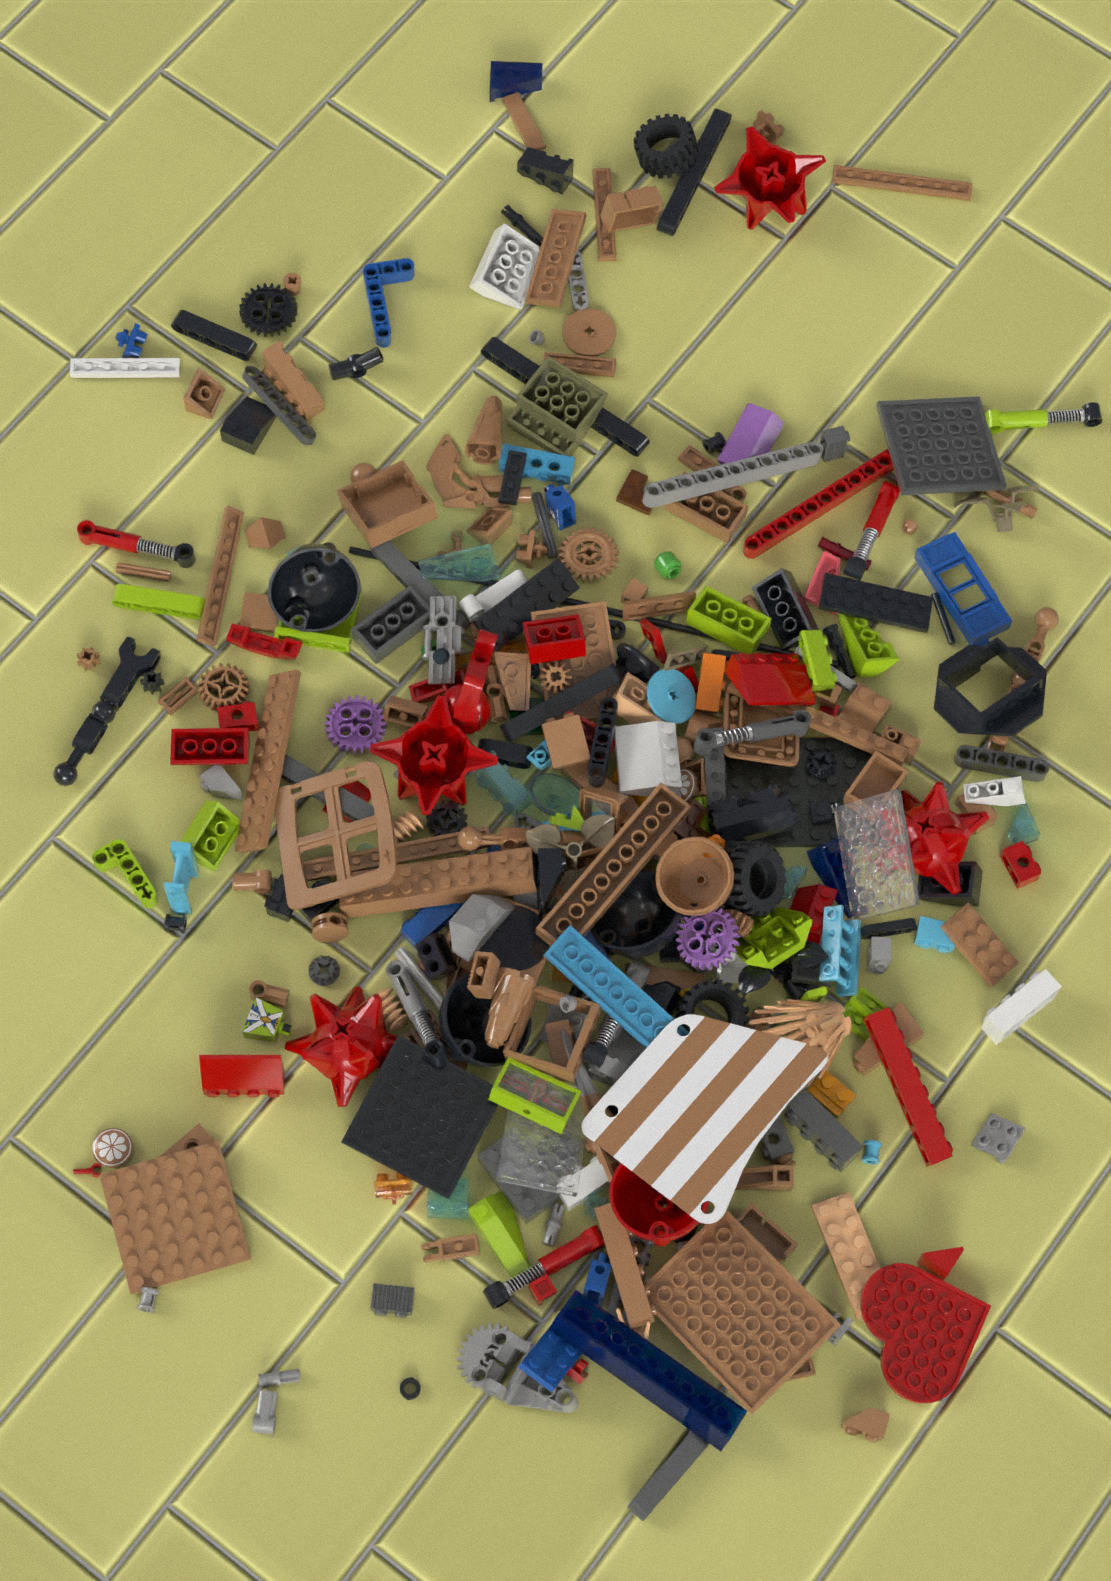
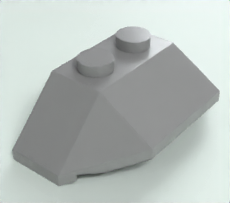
(476, 923)

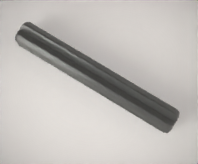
(544, 525)

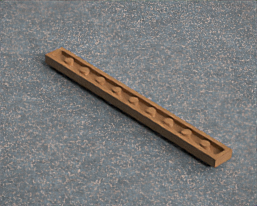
(841, 730)
(405, 853)

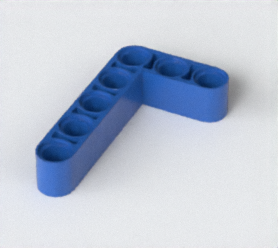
(377, 297)

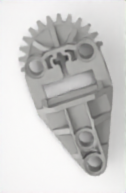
(522, 1388)

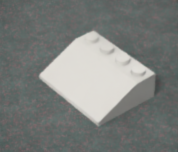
(506, 267)
(646, 757)

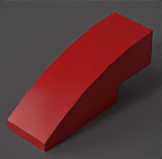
(424, 692)

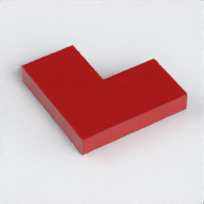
(653, 635)

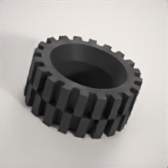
(670, 160)
(719, 993)

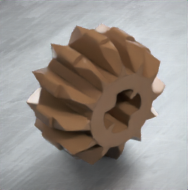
(553, 670)
(742, 921)

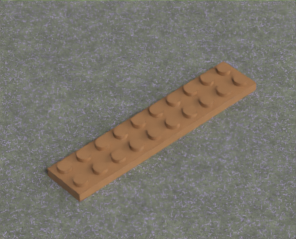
(268, 762)

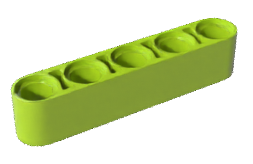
(158, 601)

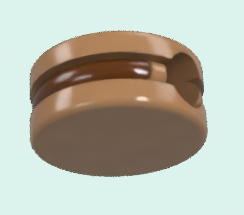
(329, 927)

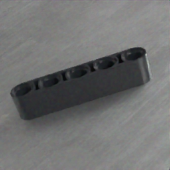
(214, 335)
(602, 750)

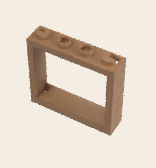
(553, 997)

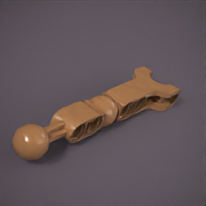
(1046, 620)
(512, 838)

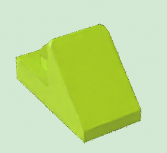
(575, 821)

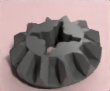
(324, 979)

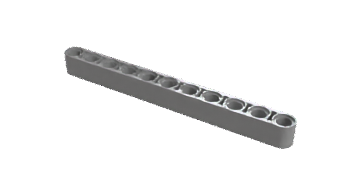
(732, 474)

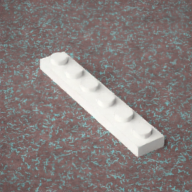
(124, 367)

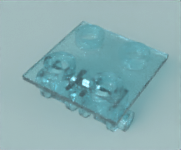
(454, 1207)

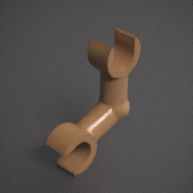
(457, 544)

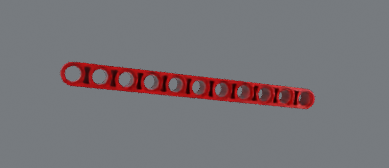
(820, 507)

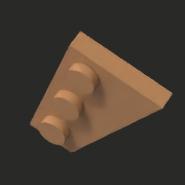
(515, 679)

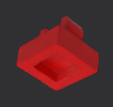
(577, 1371)

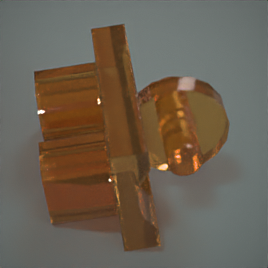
(392, 1188)

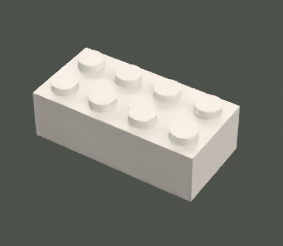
(1020, 1006)

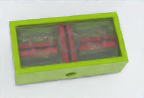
(534, 1095)

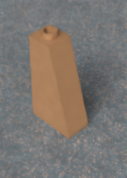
(867, 1058)

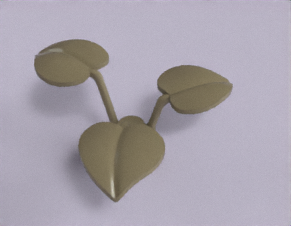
(1004, 519)
(597, 829)

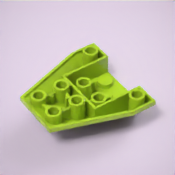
(774, 937)

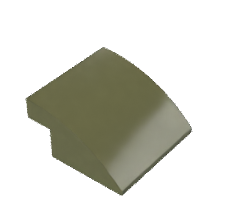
(556, 408)

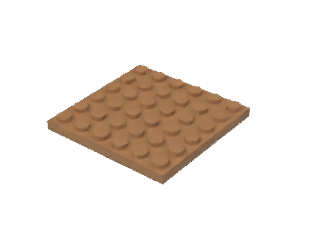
(174, 1217)

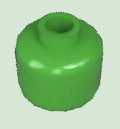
(668, 565)

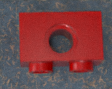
(245, 709)
(1020, 875)

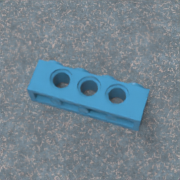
(546, 460)

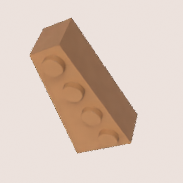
(291, 381)

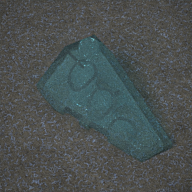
(463, 565)

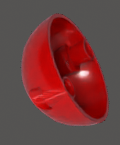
(643, 1212)

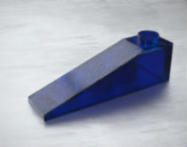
(829, 867)

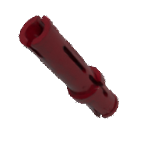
(838, 550)

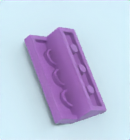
(752, 435)

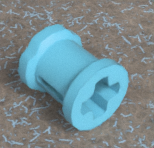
(871, 1152)

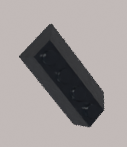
(786, 606)

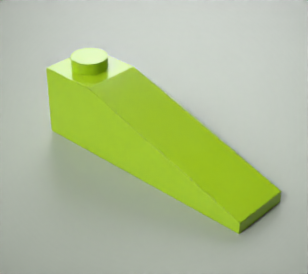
(866, 648)
(499, 1227)

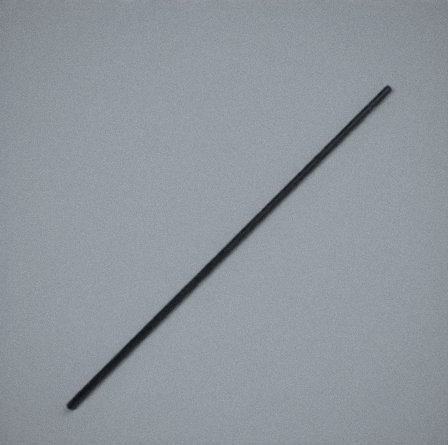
(611, 611)

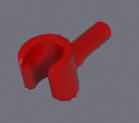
(88, 1170)

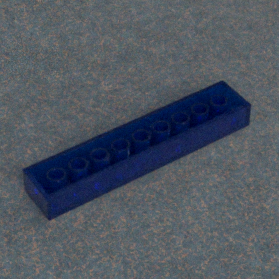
(648, 1370)

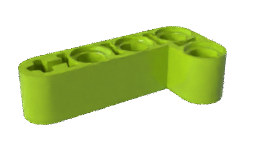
(132, 874)

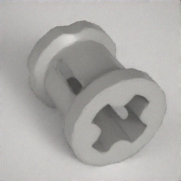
(147, 1299)

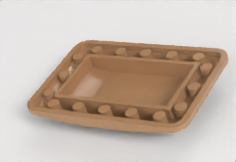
(776, 751)

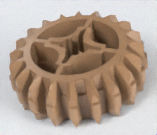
(210, 683)

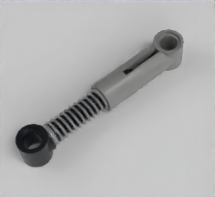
(417, 1012)
(597, 1050)

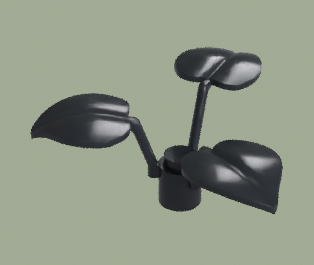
(755, 977)

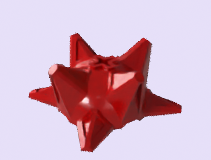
(770, 179)
(433, 758)
(938, 835)
(346, 1041)

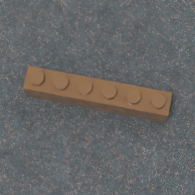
(625, 1268)

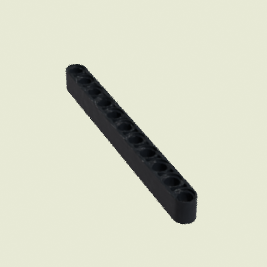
(605, 423)

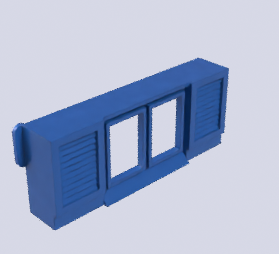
(978, 621)

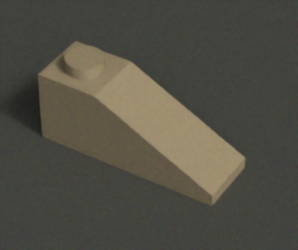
(685, 652)

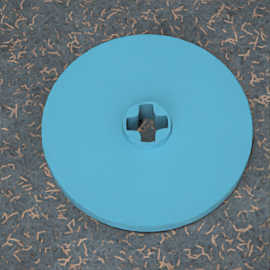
(668, 709)

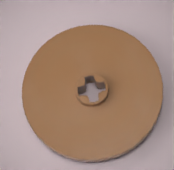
(602, 332)

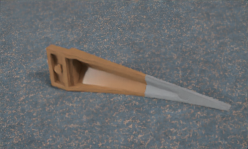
(589, 1098)

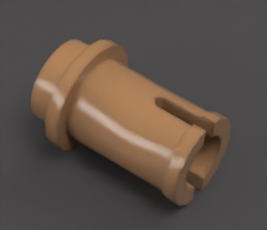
(750, 602)

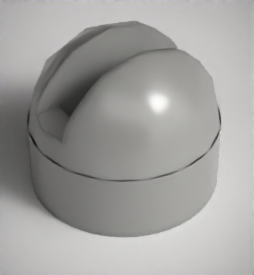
(536, 337)
(568, 1003)

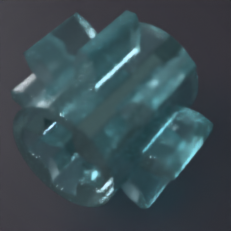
(592, 1200)

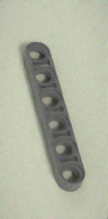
(276, 406)

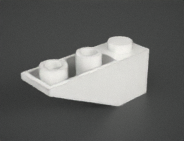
(996, 792)

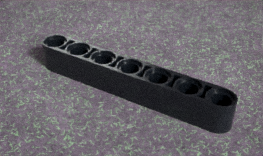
(561, 702)

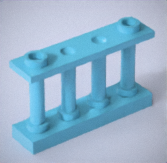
(184, 870)
(842, 945)

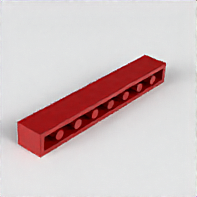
(908, 1086)

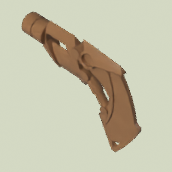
(442, 467)

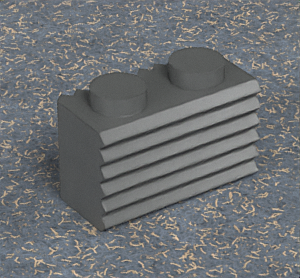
(834, 443)
(392, 1300)

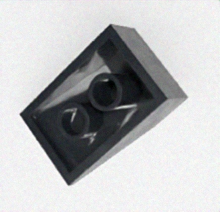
(247, 425)
(549, 868)
(970, 883)

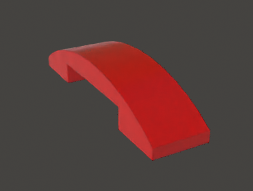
(262, 644)

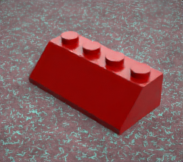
(210, 746)

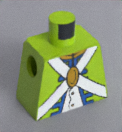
(265, 1022)

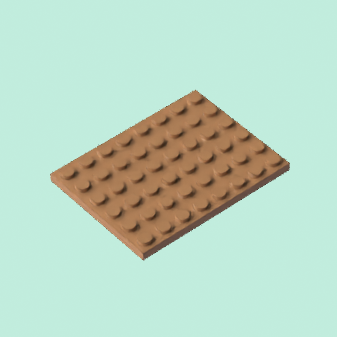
(739, 1311)

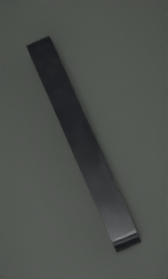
(692, 177)

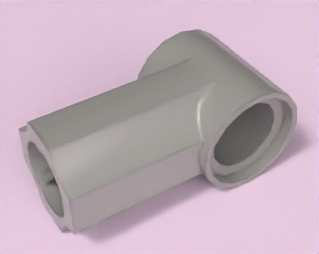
(265, 1418)

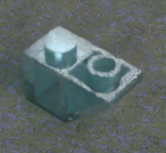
(794, 877)

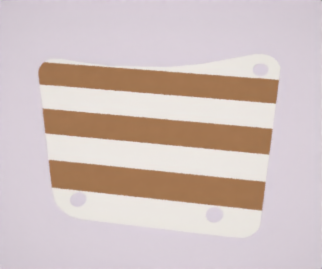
(700, 1107)

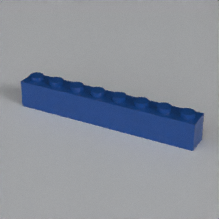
(432, 919)

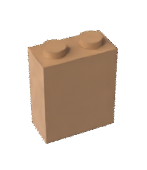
(565, 741)

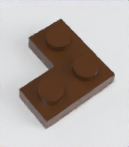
(632, 494)
(690, 825)

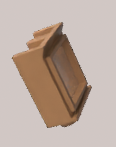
(602, 802)

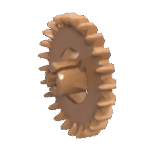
(589, 567)

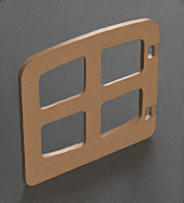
(336, 834)

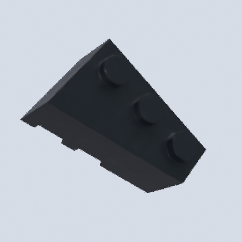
(546, 170)

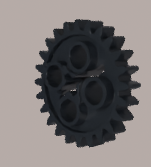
(284, 311)

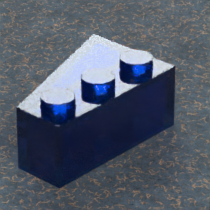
(514, 77)

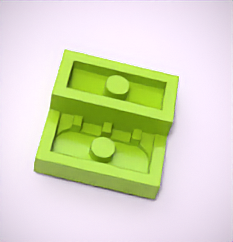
(859, 1007)

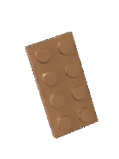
(979, 944)

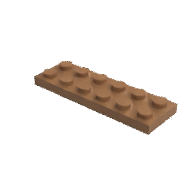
(556, 258)

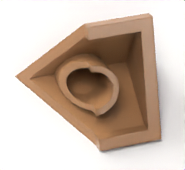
(264, 533)

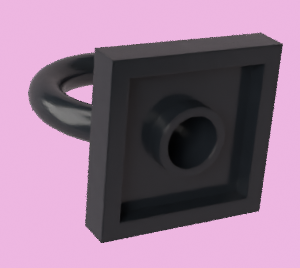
(634, 662)

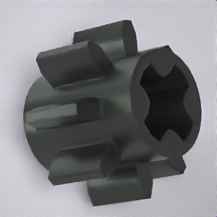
(152, 682)

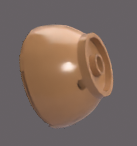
(683, 866)

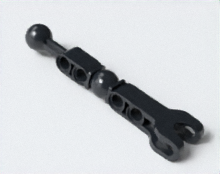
(104, 711)

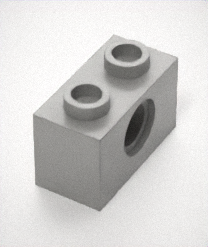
(878, 954)

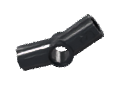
(356, 364)

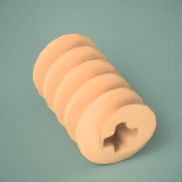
(405, 826)
(391, 1013)

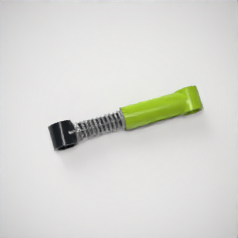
(999, 421)

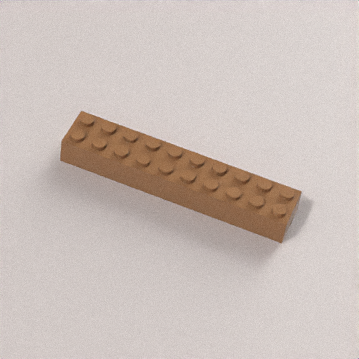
(616, 865)
(446, 882)

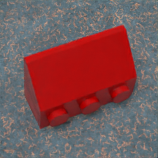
(554, 639)
(811, 902)

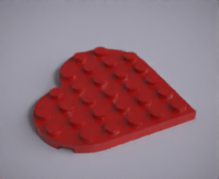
(924, 1330)

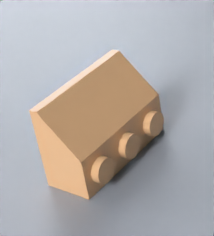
(633, 701)

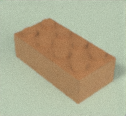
(712, 513)

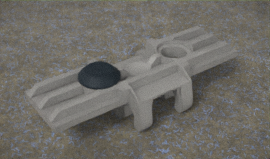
(448, 640)

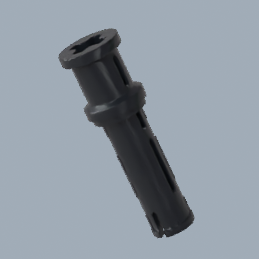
(837, 643)

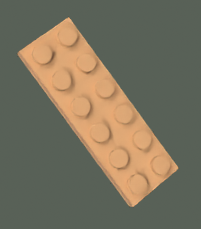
(846, 1245)

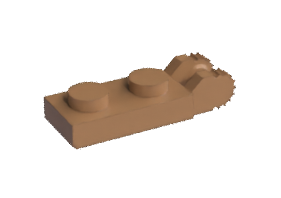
(452, 1248)

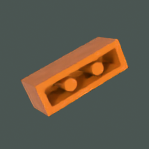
(711, 683)

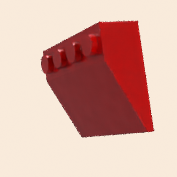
(770, 679)
(242, 1075)

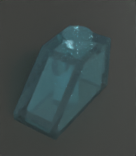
(1023, 826)

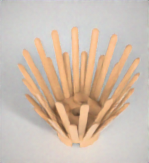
(823, 1025)

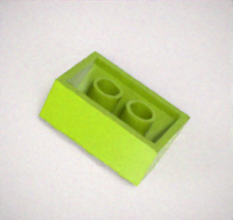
(817, 659)
(211, 834)

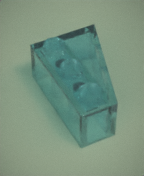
(504, 788)

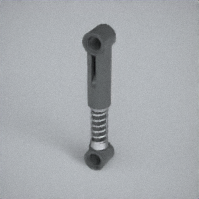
(793, 724)

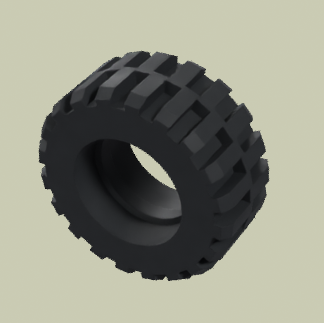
(767, 878)

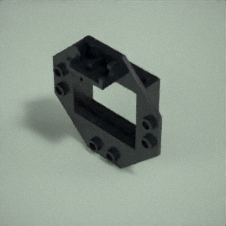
(1006, 715)

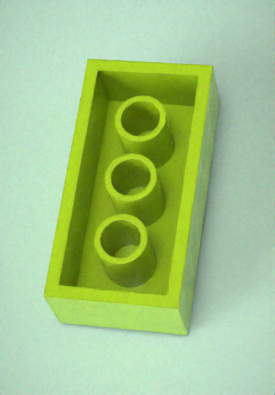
(728, 620)

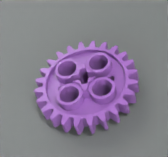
(356, 709)
(725, 939)

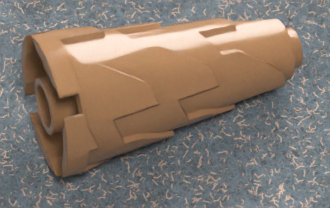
(486, 436)
(509, 997)

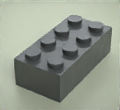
(392, 624)
(822, 1131)
(525, 1200)

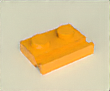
(831, 1094)

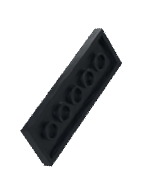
(539, 593)
(875, 603)

